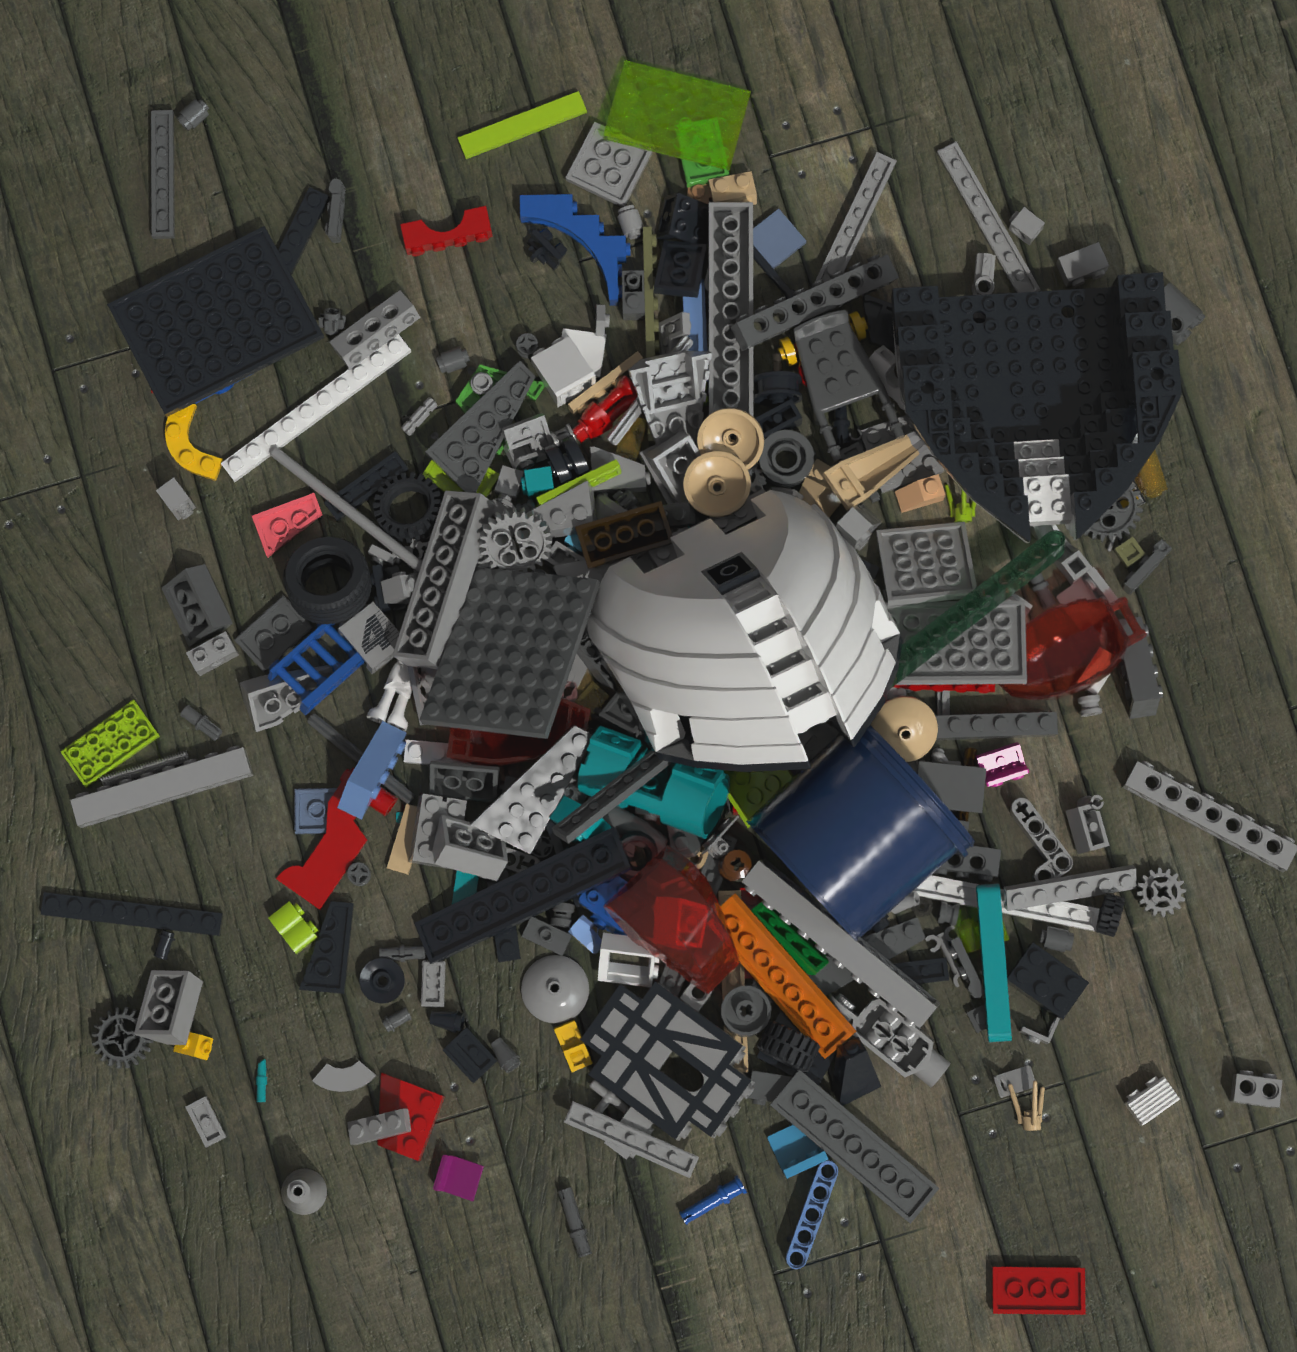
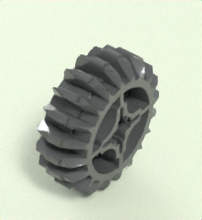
(125, 1048)

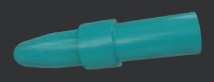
(261, 1081)

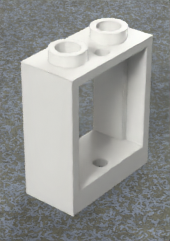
(621, 972)

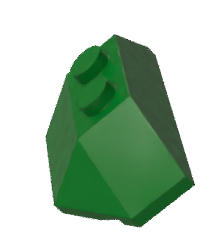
(799, 948)

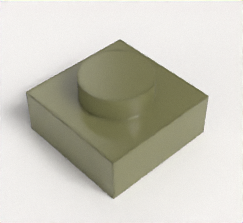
(1129, 552)

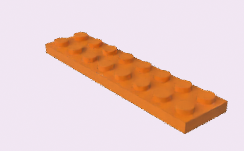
(785, 979)

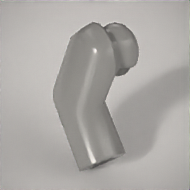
(939, 757)

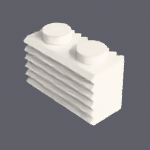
(1151, 1100)

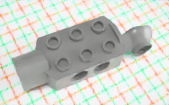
(893, 1040)

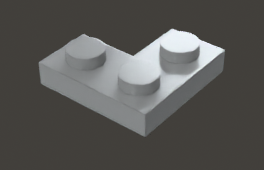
(672, 330)
(529, 431)

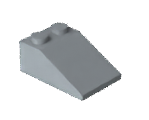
(671, 462)

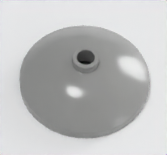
(564, 1003)

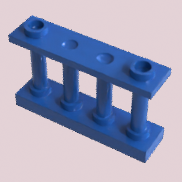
(324, 685)

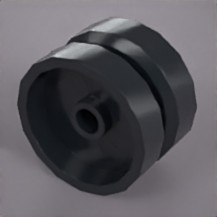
(564, 464)

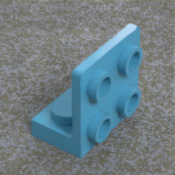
(795, 1151)

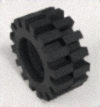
(1110, 914)

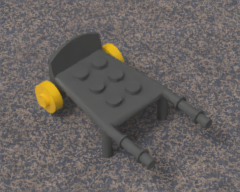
(836, 369)

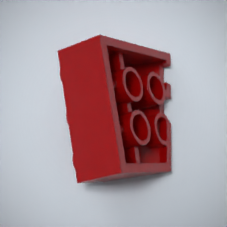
(423, 1112)

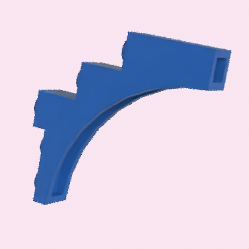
(561, 214)

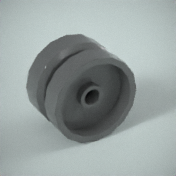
(749, 998)

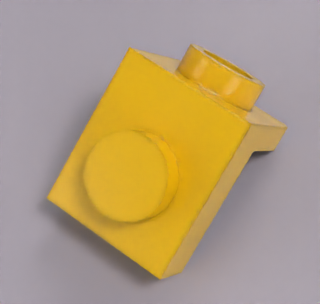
(196, 1046)

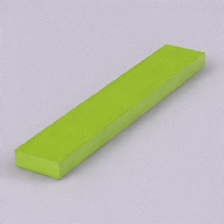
(522, 125)

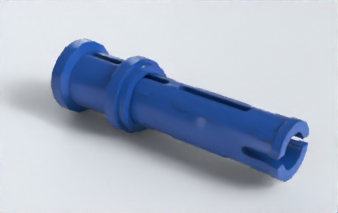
(722, 1195)

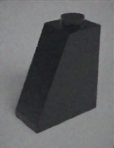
(853, 1072)

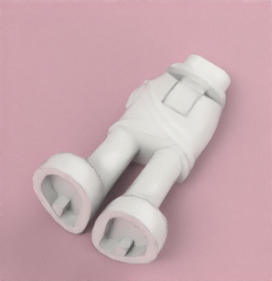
(398, 682)

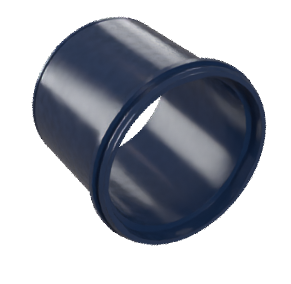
(860, 830)

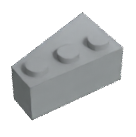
(568, 510)
(858, 526)

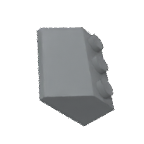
(468, 849)
(168, 1006)

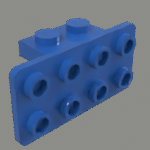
(595, 900)

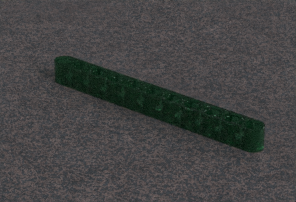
(981, 604)

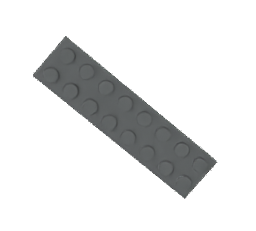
(854, 1146)

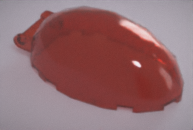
(1074, 648)

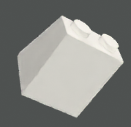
(563, 370)

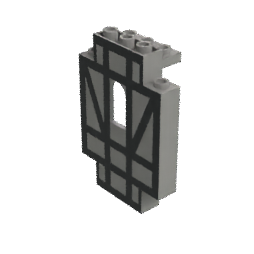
(639, 1037)

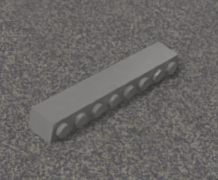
(161, 787)

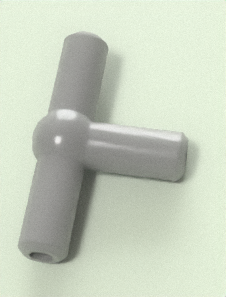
(608, 1097)

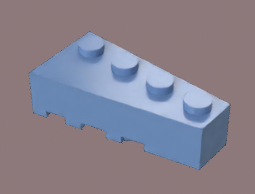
(372, 770)

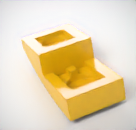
(572, 1046)

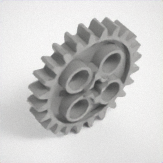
(495, 547)

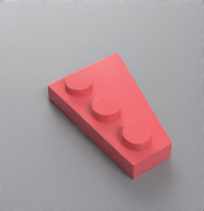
(285, 521)

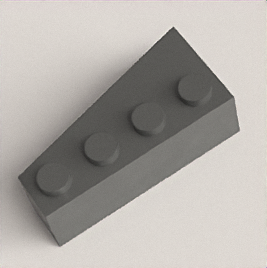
(1141, 675)

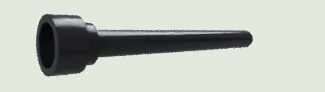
(772, 274)

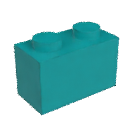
(537, 482)

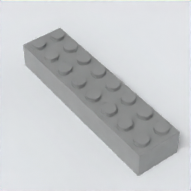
(443, 579)

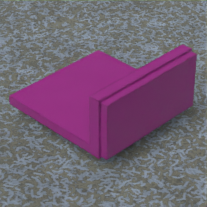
(458, 1177)

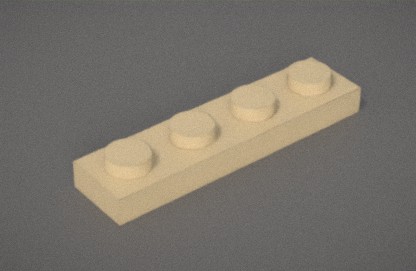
(600, 388)

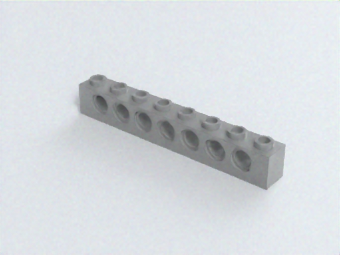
(1285, 845)

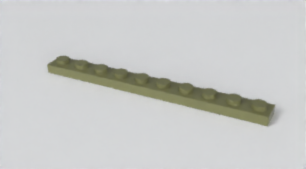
(651, 302)

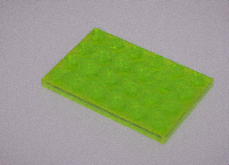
(677, 115)

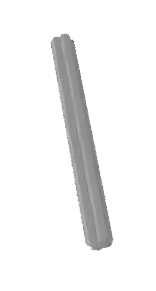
(635, 408)

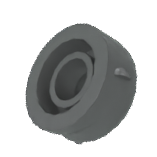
(788, 441)

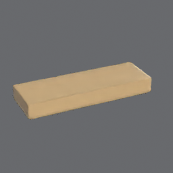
(402, 846)

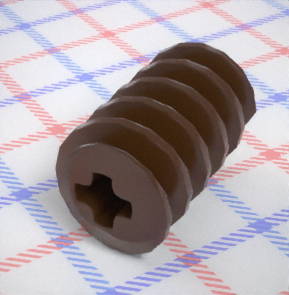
(727, 870)

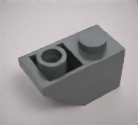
(633, 295)

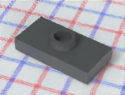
(546, 936)

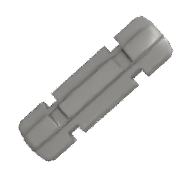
(419, 416)

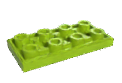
(110, 743)

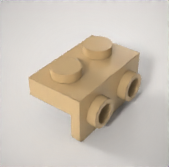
(734, 188)

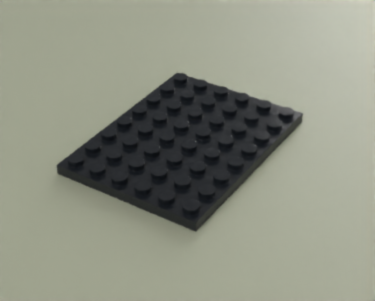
(215, 321)

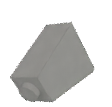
(632, 476)

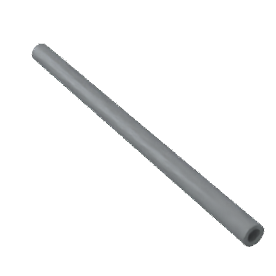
(346, 508)

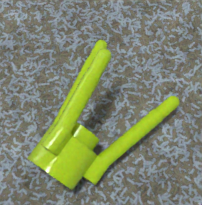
(963, 511)

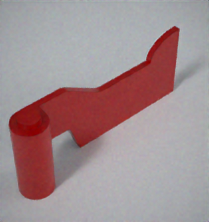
(335, 850)

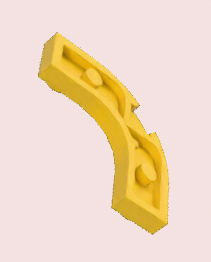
(182, 450)

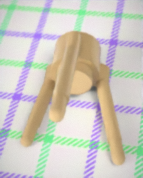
(1032, 1118)

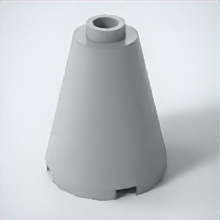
(313, 1191)

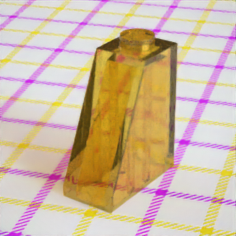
(1151, 478)

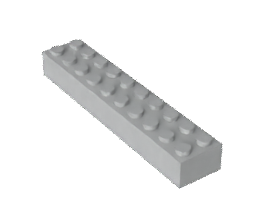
(728, 299)
(830, 937)

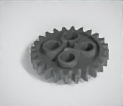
(1122, 517)

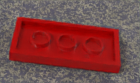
(1038, 1290)

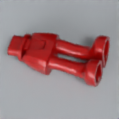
(596, 421)

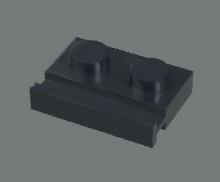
(470, 1055)

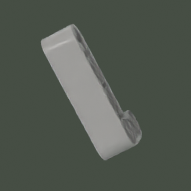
(1037, 838)

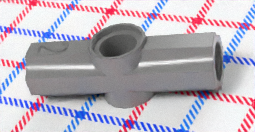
(983, 273)

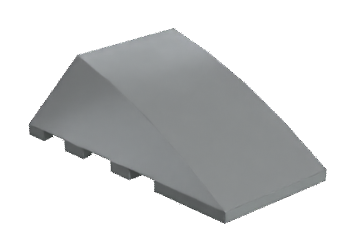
(672, 392)

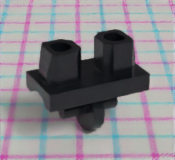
(543, 250)

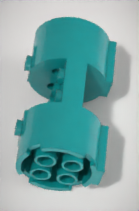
(679, 794)

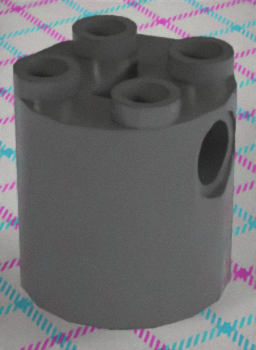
(1182, 309)

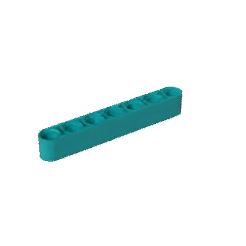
(993, 963)

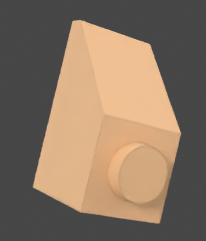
(920, 493)

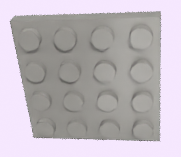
(926, 563)

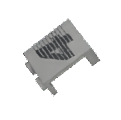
(371, 636)

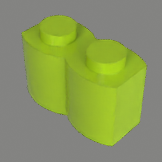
(293, 927)

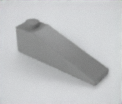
(274, 700)

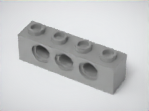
(375, 329)

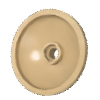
(721, 423)
(712, 470)
(910, 715)

